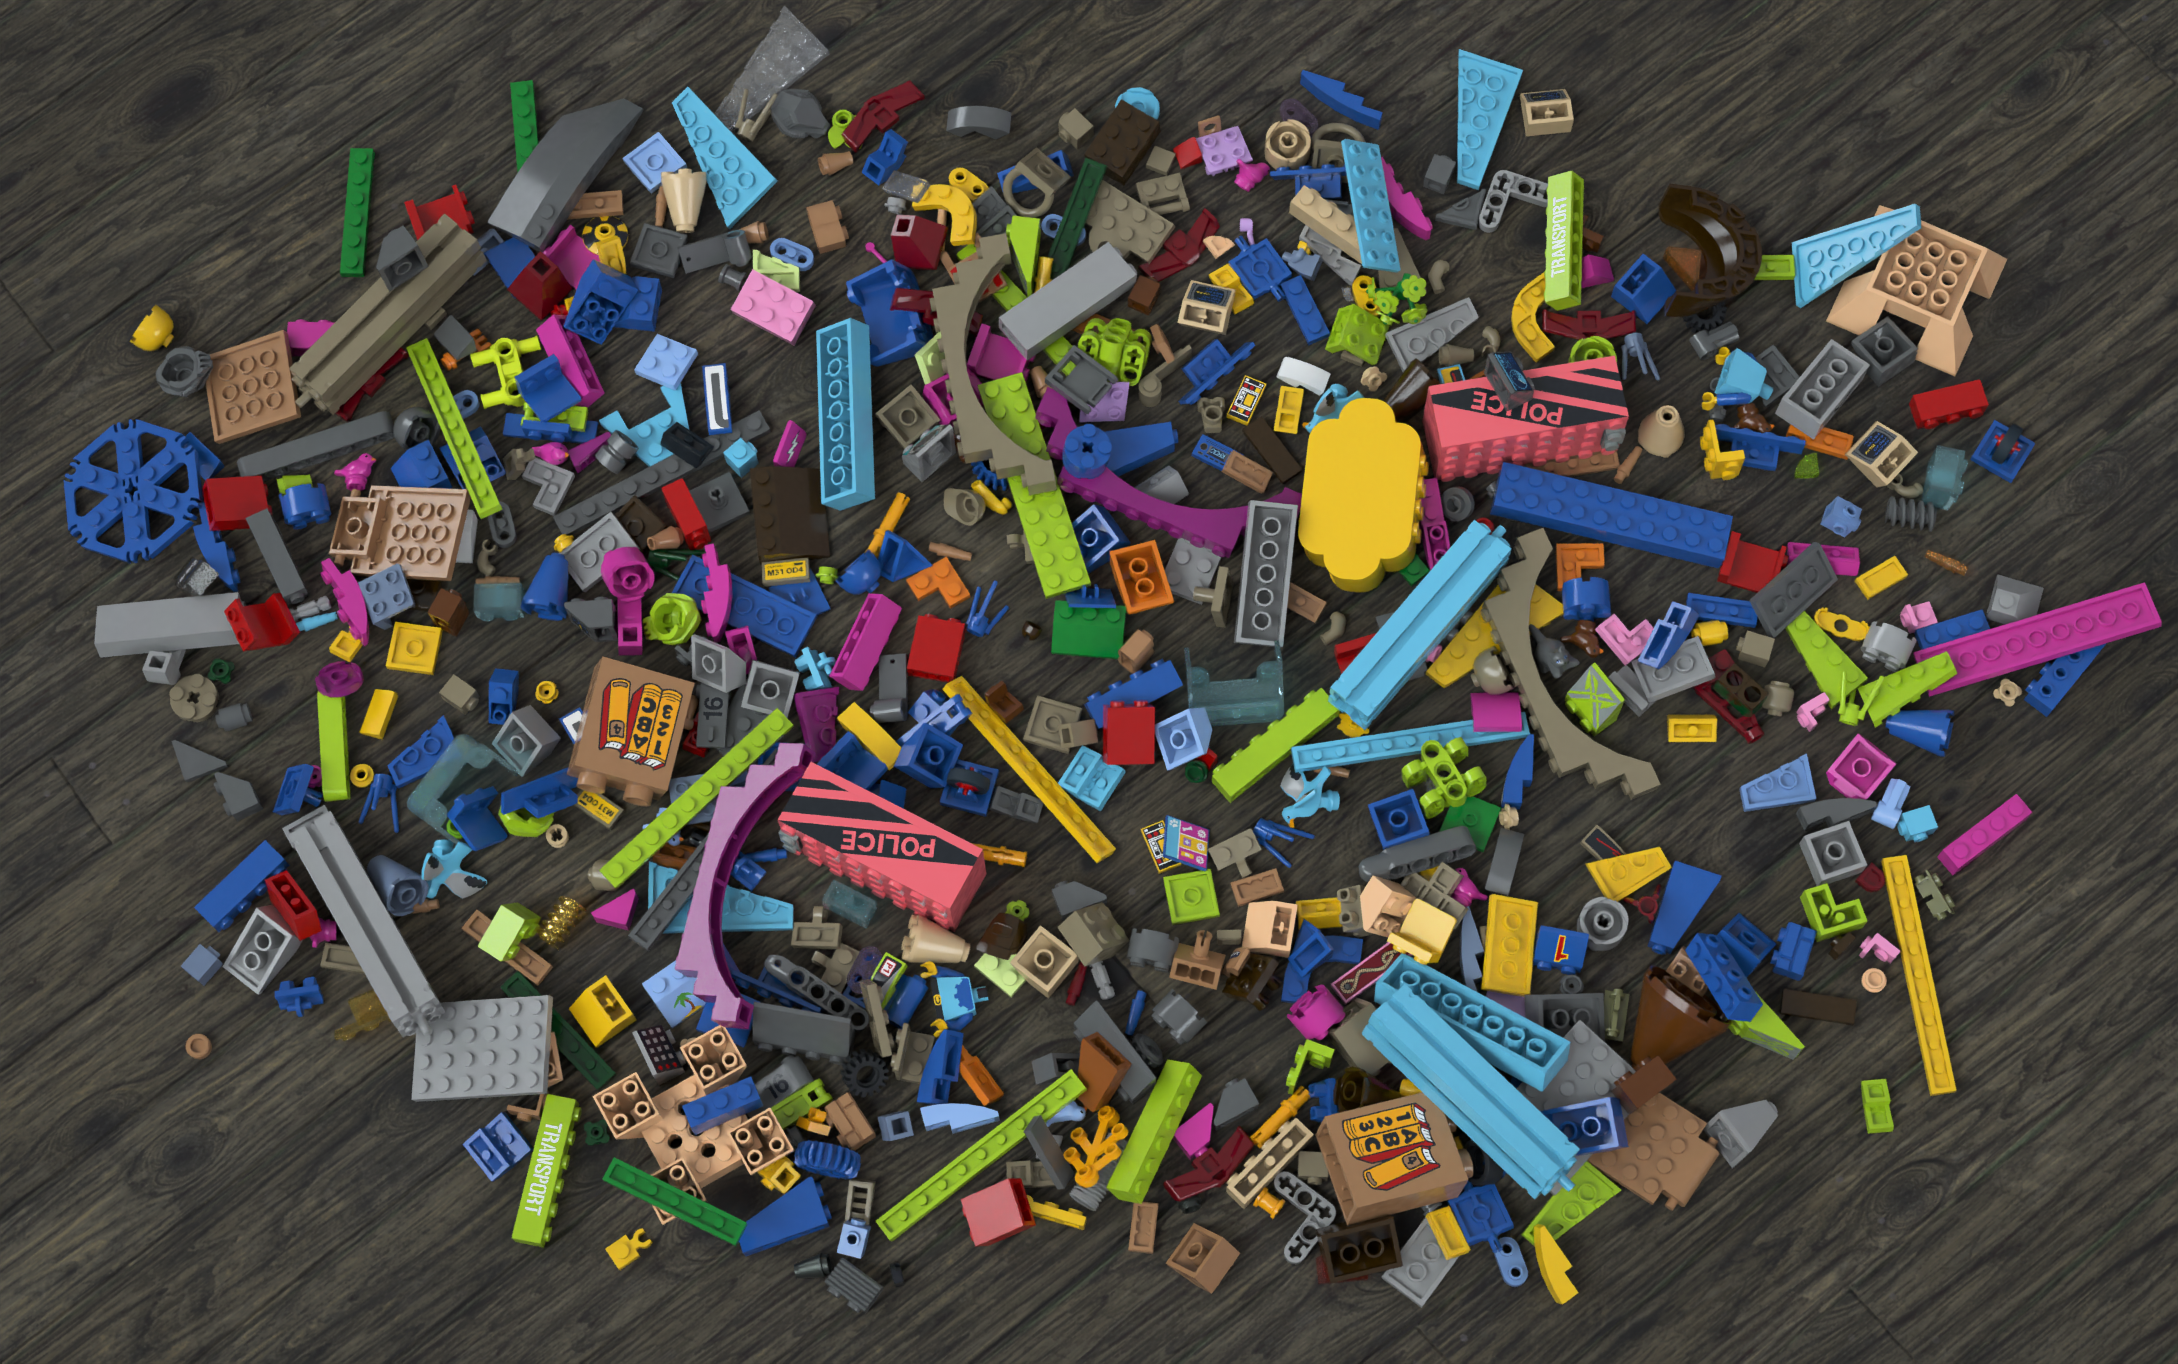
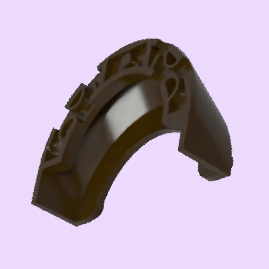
(1726, 241)

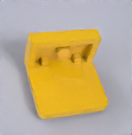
(1723, 464)
(1424, 932)

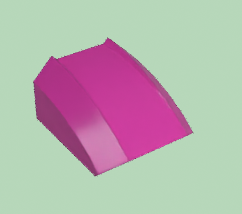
(937, 398)
(1859, 769)

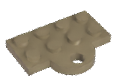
(1126, 224)

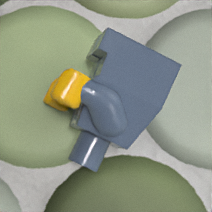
(1303, 262)

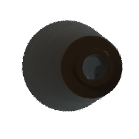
(1410, 389)
(1361, 1089)

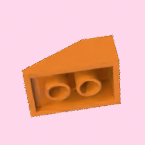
(1140, 577)

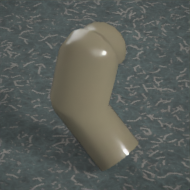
(1435, 274)

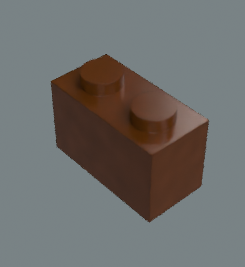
(448, 611)

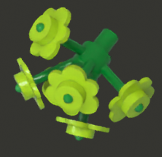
(1408, 289)

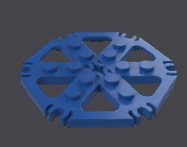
(148, 496)

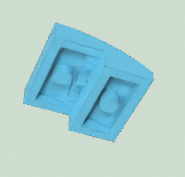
(1091, 778)

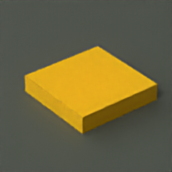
(414, 648)

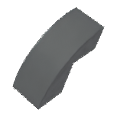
(982, 119)
(1504, 861)

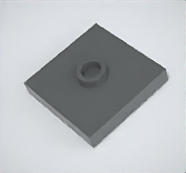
(658, 250)

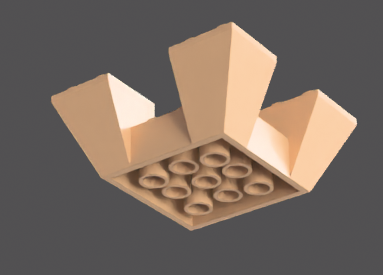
(1938, 306)
(737, 1142)

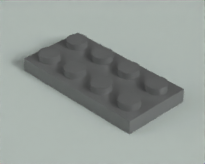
(1793, 589)

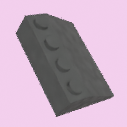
(802, 1033)

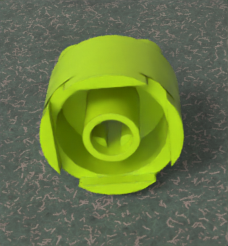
(1591, 348)

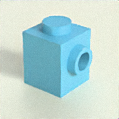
(741, 457)
(1917, 824)

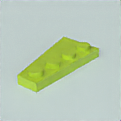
(1907, 686)
(1571, 1207)

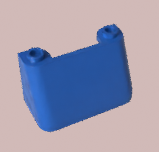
(894, 333)

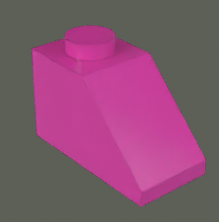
(1194, 1134)

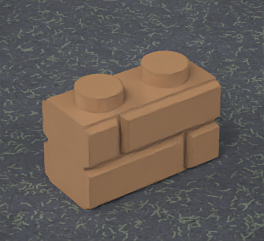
(849, 1122)

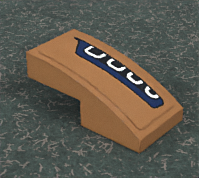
(1236, 962)

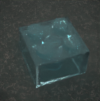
(1943, 477)

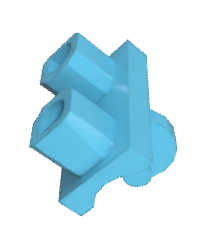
(819, 666)

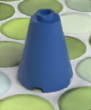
(548, 589)
(1923, 728)

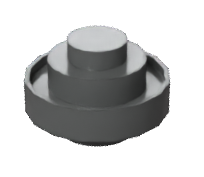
(1457, 503)

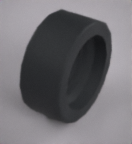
(1492, 1170)

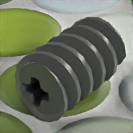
(1911, 513)

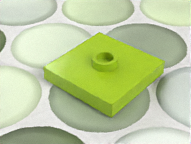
(1191, 896)

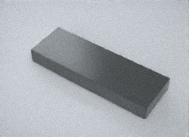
(1049, 1152)

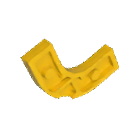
(958, 204)
(610, 254)
(1524, 320)

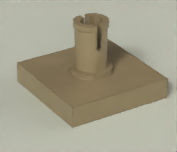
(1219, 597)

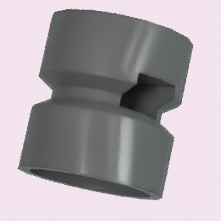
(614, 454)

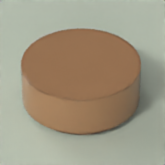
(198, 1046)

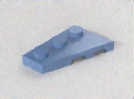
(1782, 787)

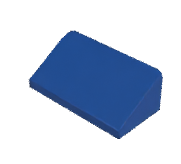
(208, 462)

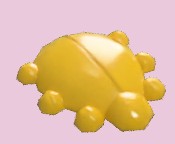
(1349, 727)

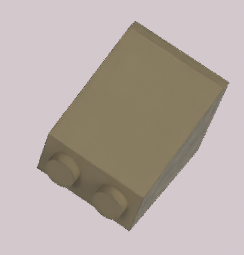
(1350, 1042)

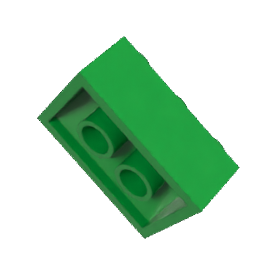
(1088, 631)

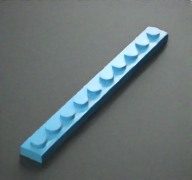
(1393, 744)

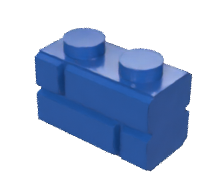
(1793, 951)

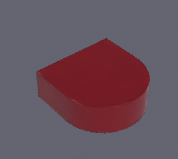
(1871, 878)

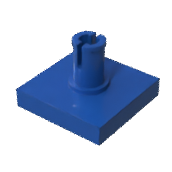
(295, 790)

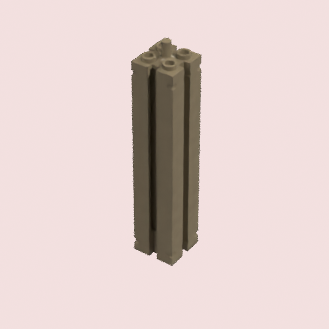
(385, 320)

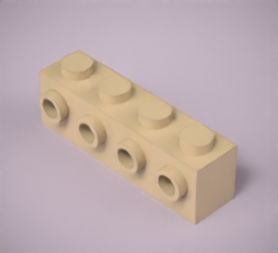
(1326, 220)
(1270, 1162)

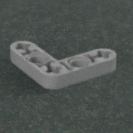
(1509, 189)
(1312, 1220)

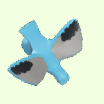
(1331, 405)
(1307, 794)
(444, 868)

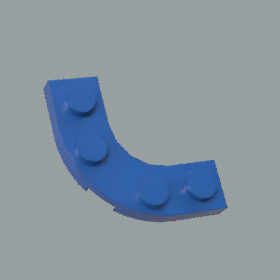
(1345, 951)

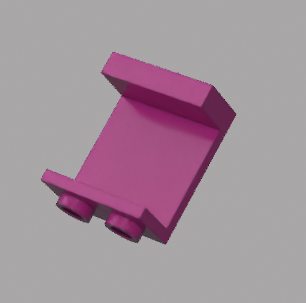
(570, 256)
(996, 357)

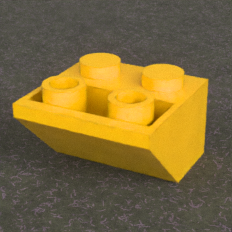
(601, 1012)

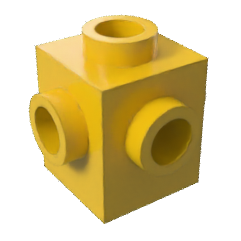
(779, 1175)

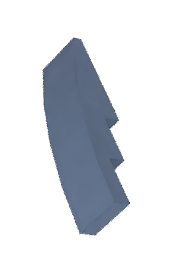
(1470, 950)

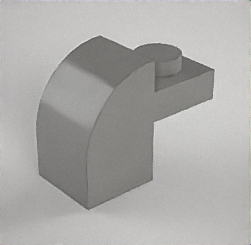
(163, 666)

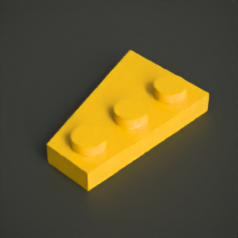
(1628, 872)

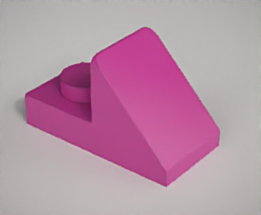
(742, 645)

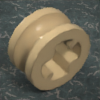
(555, 828)

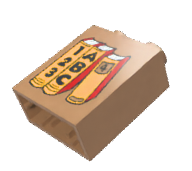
(629, 731)
(1392, 1157)

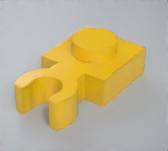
(345, 646)
(625, 1250)

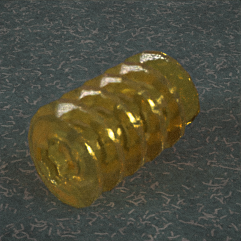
(559, 921)

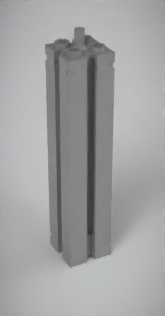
(367, 926)

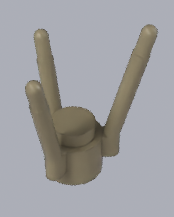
(749, 128)

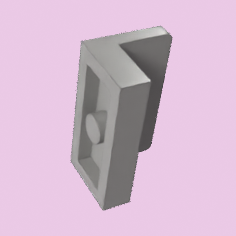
(1165, 486)
(1631, 690)

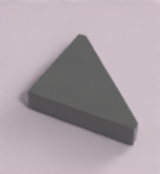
(1465, 212)
(195, 762)

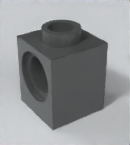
(1439, 173)

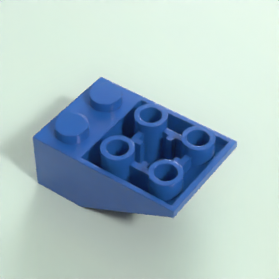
(599, 301)

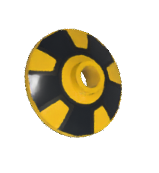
(593, 229)

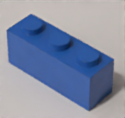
(722, 1105)

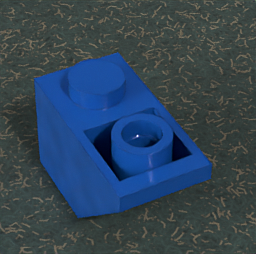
(502, 695)

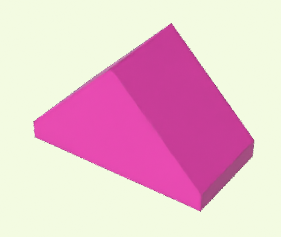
(1595, 271)
(618, 911)

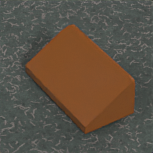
(673, 856)

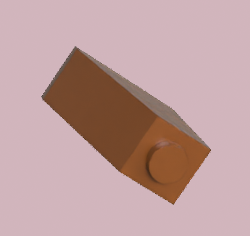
(1100, 1071)

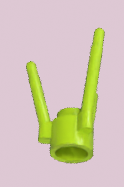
(1850, 712)

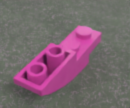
(1405, 207)
(1433, 526)
(350, 600)
(719, 600)

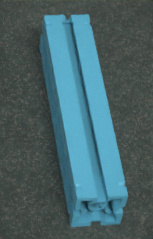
(1420, 623)
(1472, 1093)

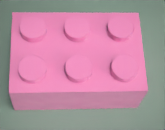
(773, 307)

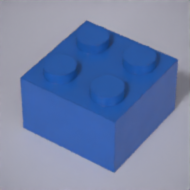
(1398, 819)

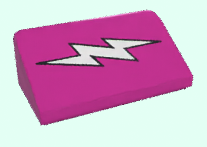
(790, 445)

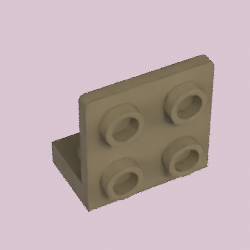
(911, 1055)

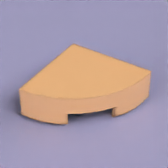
(1218, 245)

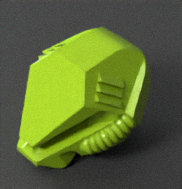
(672, 619)
(524, 823)

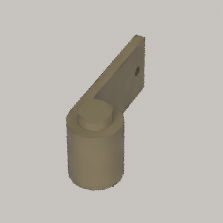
(1150, 386)

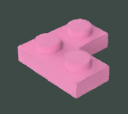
(1624, 643)

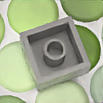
(1833, 854)

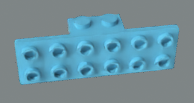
(1370, 205)

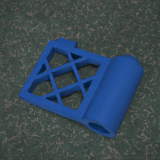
(903, 1002)

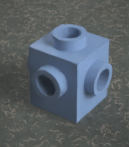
(1841, 517)

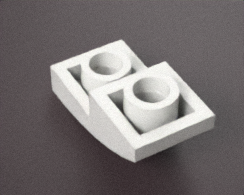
(1304, 374)

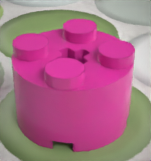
(627, 573)
(1316, 1013)

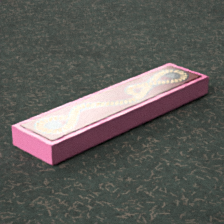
(1365, 973)

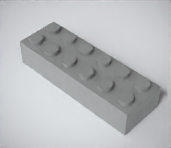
(1265, 573)

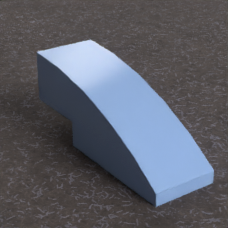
(958, 1116)

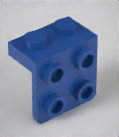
(853, 762)
(475, 820)

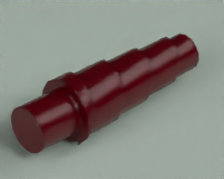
(1076, 985)

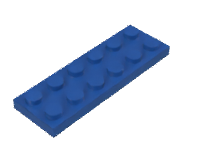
(765, 614)

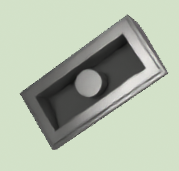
(455, 338)

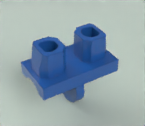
(747, 871)
(299, 998)
(1323, 1091)

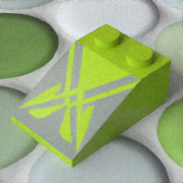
(1024, 242)
(1594, 700)
(1769, 1032)

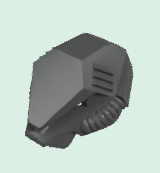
(799, 114)
(184, 371)

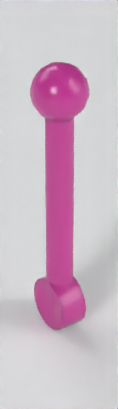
(871, 248)

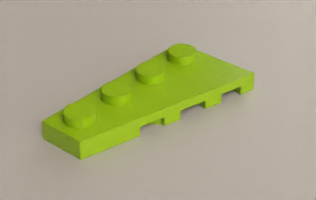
(1824, 659)

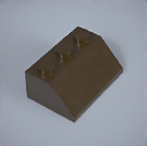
(1359, 1248)

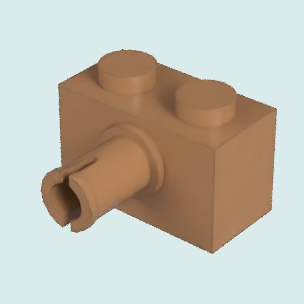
(1197, 963)

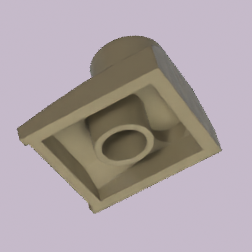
(907, 416)

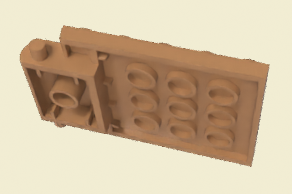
(403, 527)
(1661, 1153)

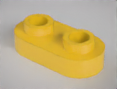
(968, 183)
(1361, 297)

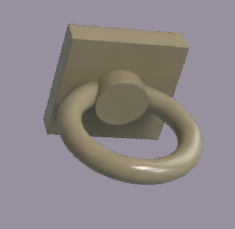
(1331, 151)
(1041, 173)

